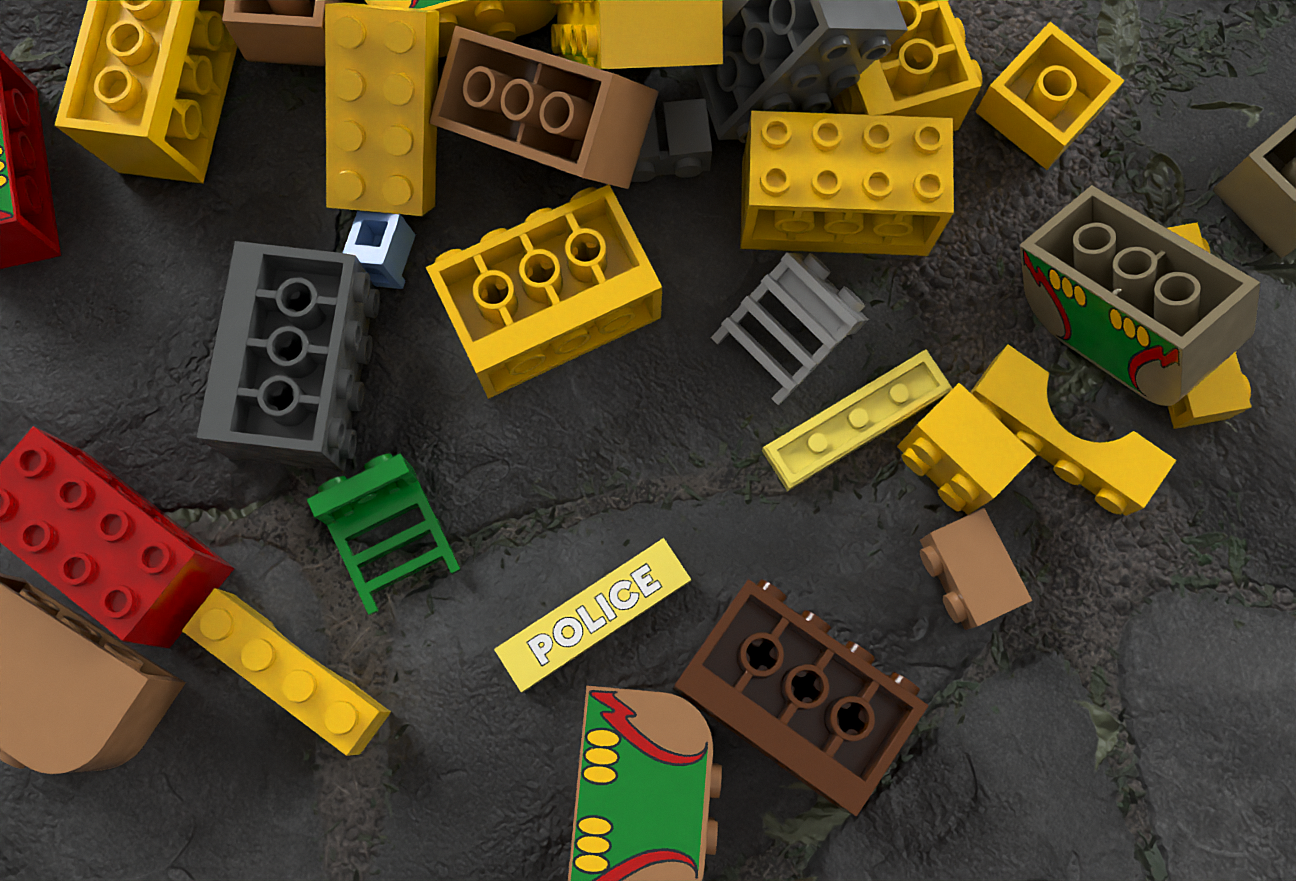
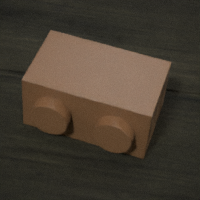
(973, 570)

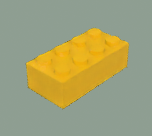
(381, 108)

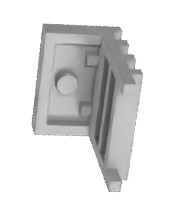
(814, 300)

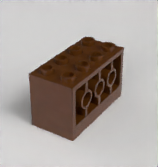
(804, 731)

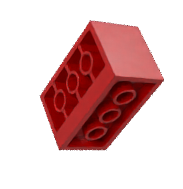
(103, 542)

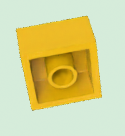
(1048, 95)
(964, 451)

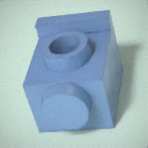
(381, 246)

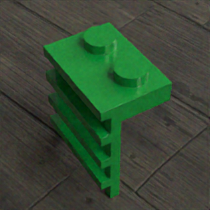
(370, 500)

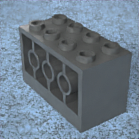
(793, 56)
(289, 357)

